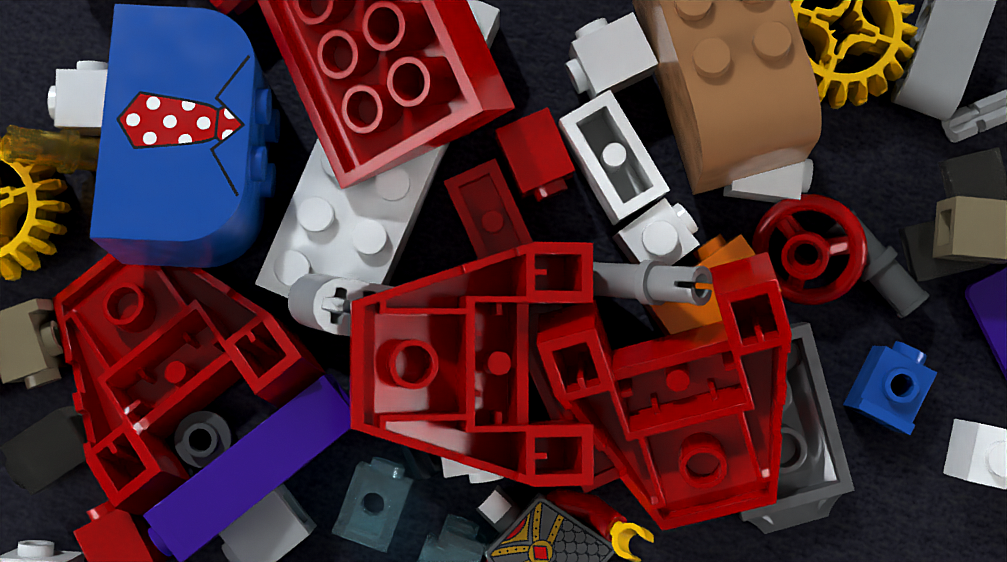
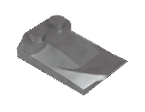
(812, 453)

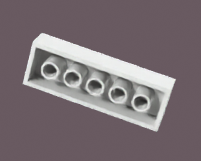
(357, 228)

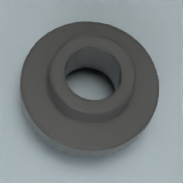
(218, 429)

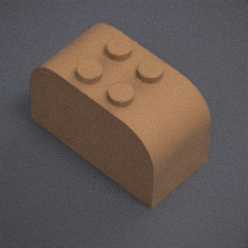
(733, 85)

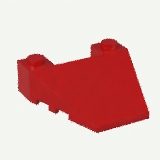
(154, 350)
(449, 364)
(688, 412)

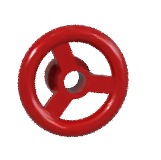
(801, 269)

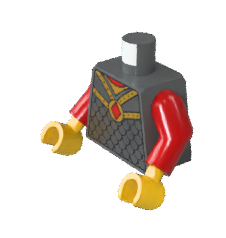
(556, 528)

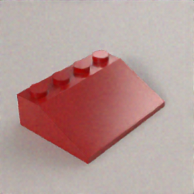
(387, 77)

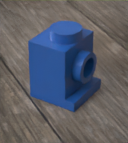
(872, 389)

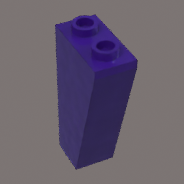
(250, 469)

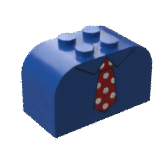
(182, 140)

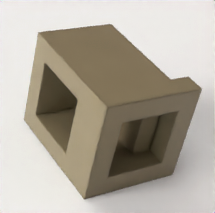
(30, 344)

